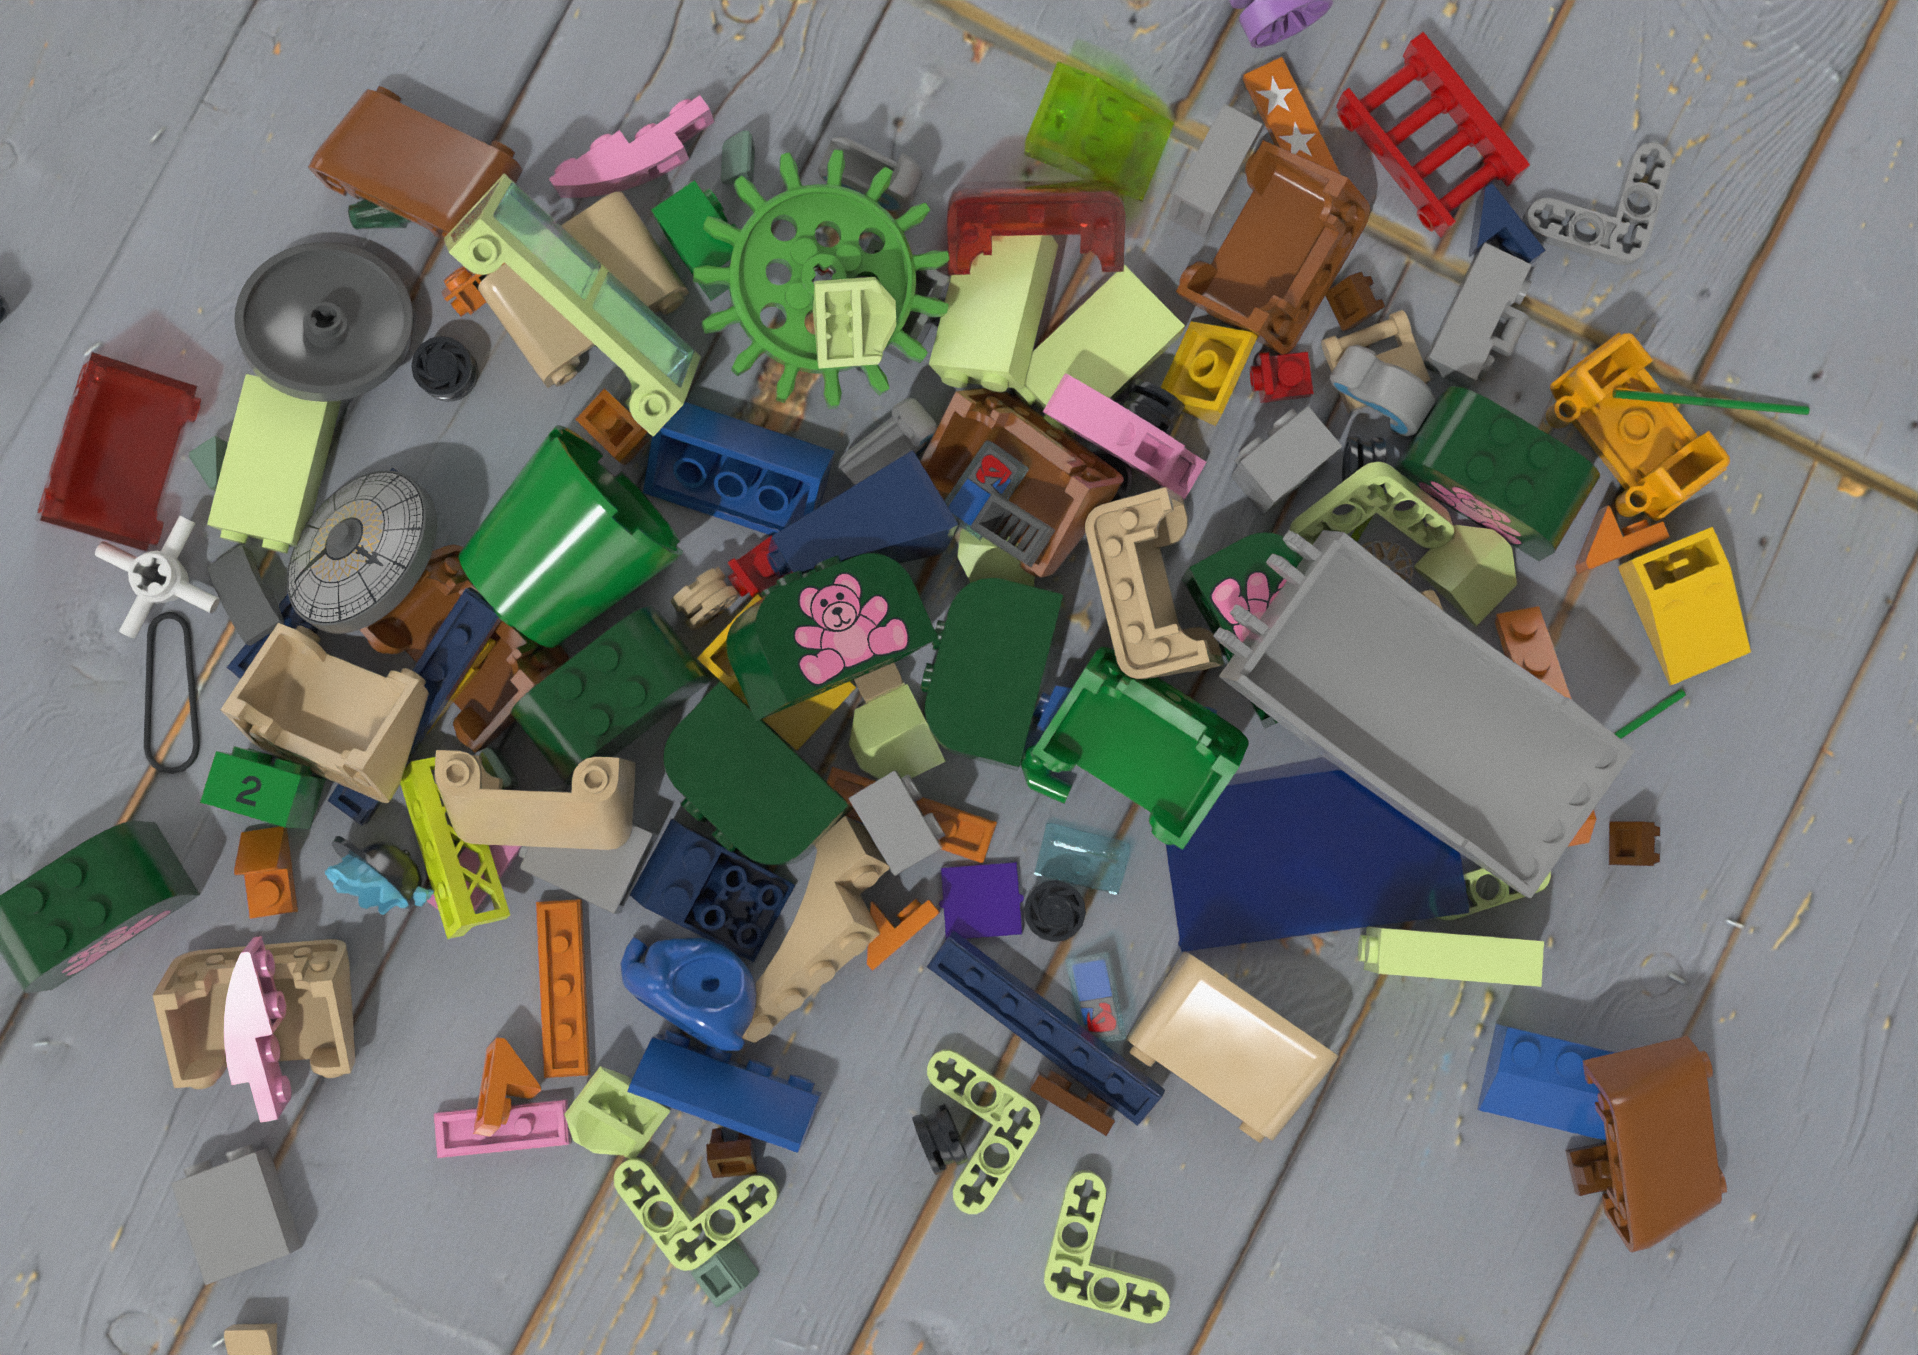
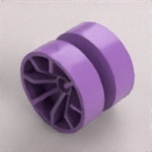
(1276, 20)

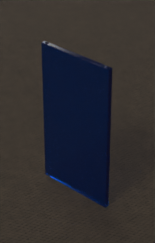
(1307, 862)

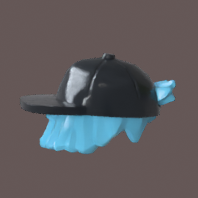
(377, 875)

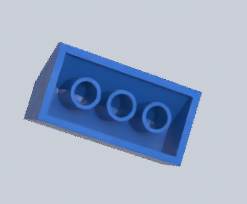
(736, 470)
(1541, 1082)
(726, 1091)

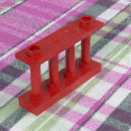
(1450, 96)

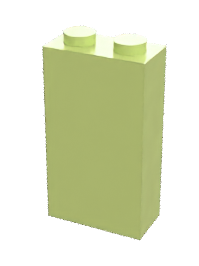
(995, 314)
(1102, 343)
(272, 466)
(1452, 956)

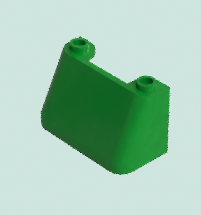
(1144, 745)

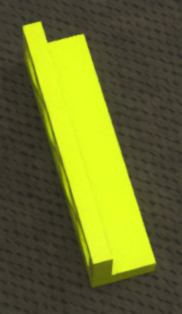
(441, 856)

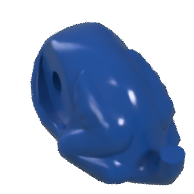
(694, 987)

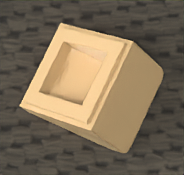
(879, 682)
(251, 1339)

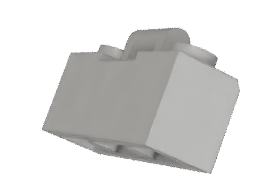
(1484, 296)

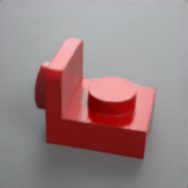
(1281, 377)
(752, 571)

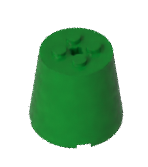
(566, 541)

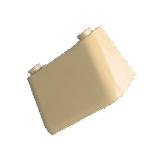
(620, 243)
(1135, 587)
(328, 712)
(590, 817)
(316, 1022)
(1230, 1047)

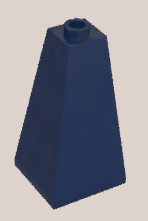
(885, 514)

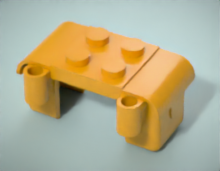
(1639, 441)

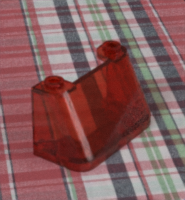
(1035, 208)
(116, 452)

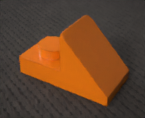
(613, 427)
(1607, 544)
(267, 871)
(913, 919)
(501, 1076)

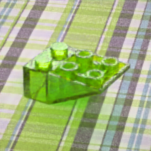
(1097, 132)

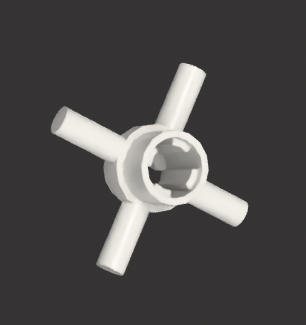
(143, 569)

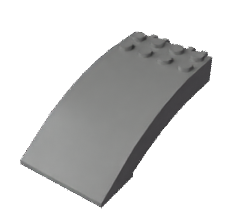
(1422, 710)

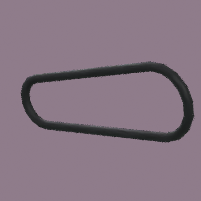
(148, 694)

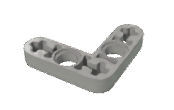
(1607, 227)

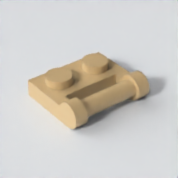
(1405, 356)

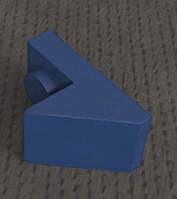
(1498, 220)

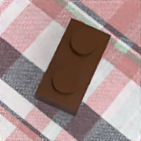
(1057, 1091)

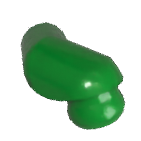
(1040, 778)

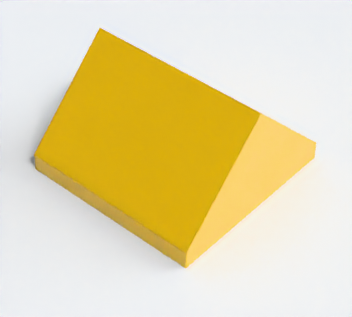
(1208, 368)

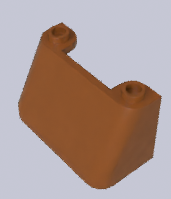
(409, 162)
(1280, 249)
(1062, 477)
(505, 673)
(1657, 1139)

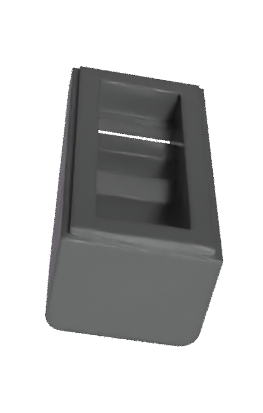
(993, 518)

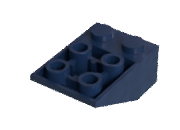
(711, 890)

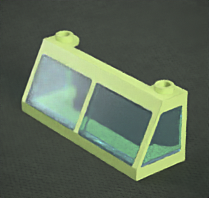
(519, 232)

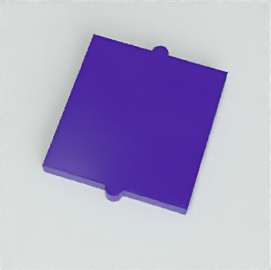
(981, 900)

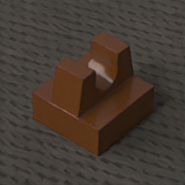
(1353, 300)
(1633, 843)
(730, 1157)
(1589, 1168)

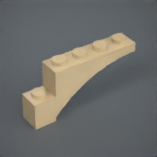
(827, 928)

